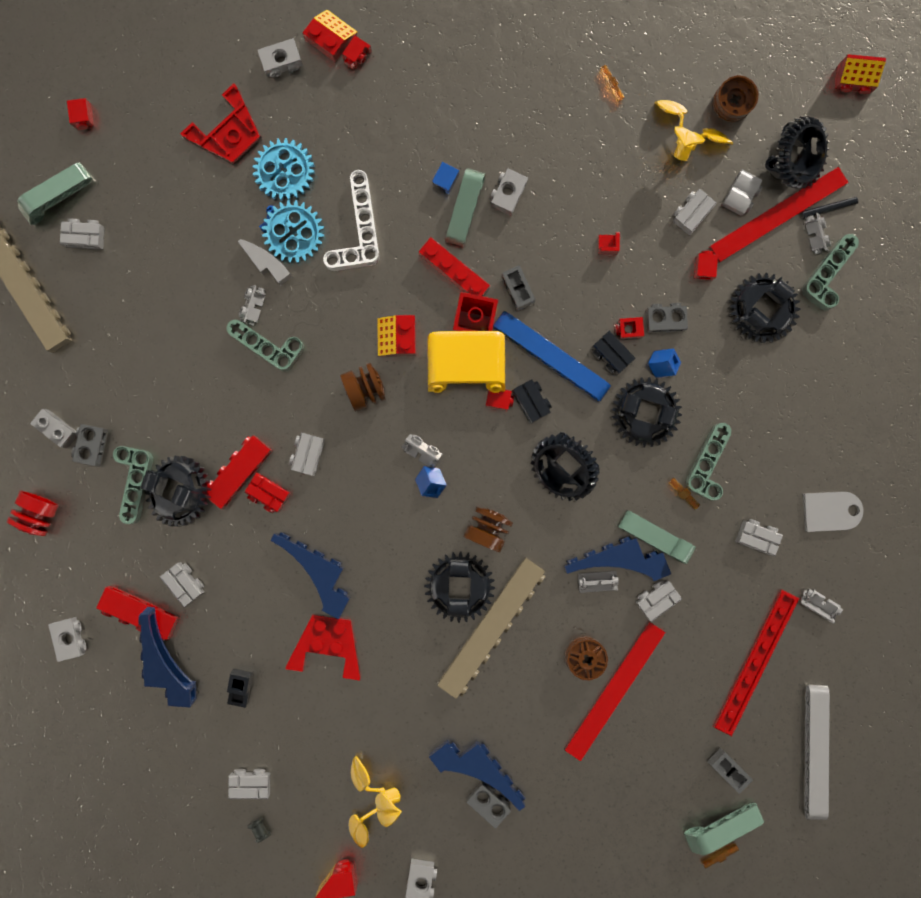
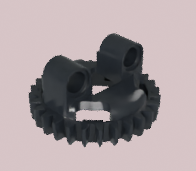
(808, 164)
(753, 319)
(629, 405)
(556, 476)
(185, 496)
(461, 568)

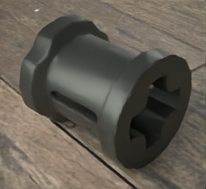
(259, 830)

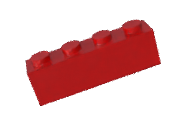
(453, 268)
(238, 471)
(128, 608)

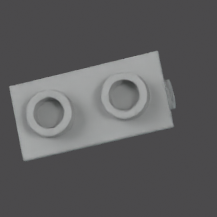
(817, 226)
(253, 297)
(415, 445)
(598, 581)
(815, 601)

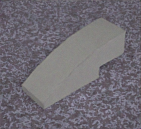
(266, 262)

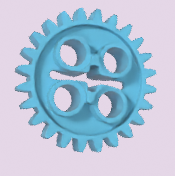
(272, 156)
(281, 217)

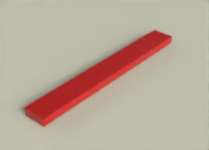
(779, 214)
(756, 662)
(614, 691)

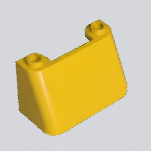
(466, 359)

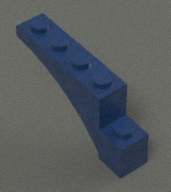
(623, 555)
(322, 571)
(159, 667)
(477, 764)

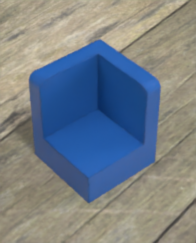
(446, 177)
(664, 363)
(430, 482)

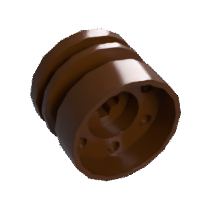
(736, 88)
(363, 387)
(488, 529)
(575, 655)

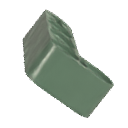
(52, 191)
(465, 207)
(832, 269)
(262, 343)
(711, 459)
(131, 485)
(657, 537)
(725, 830)

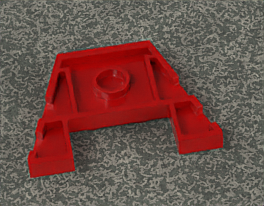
(233, 135)
(327, 637)

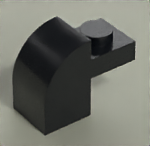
(239, 687)

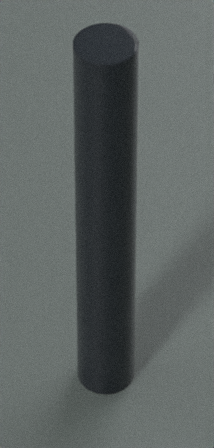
(830, 207)

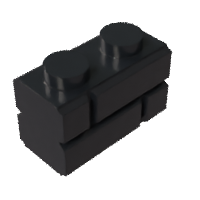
(612, 353)
(531, 401)

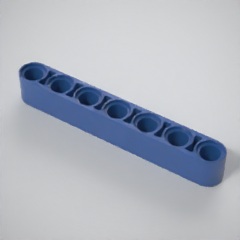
(552, 356)

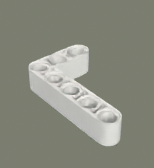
(363, 227)

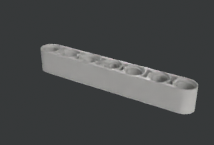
(817, 752)

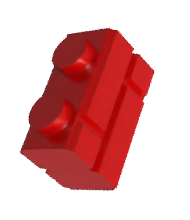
(267, 493)

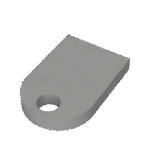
(830, 511)

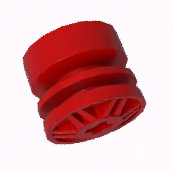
(32, 513)

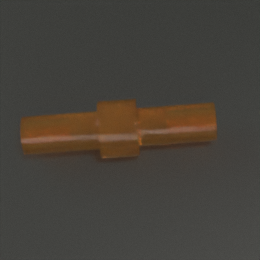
(612, 83)
(684, 493)
(720, 855)

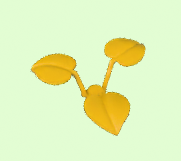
(687, 139)
(385, 808)

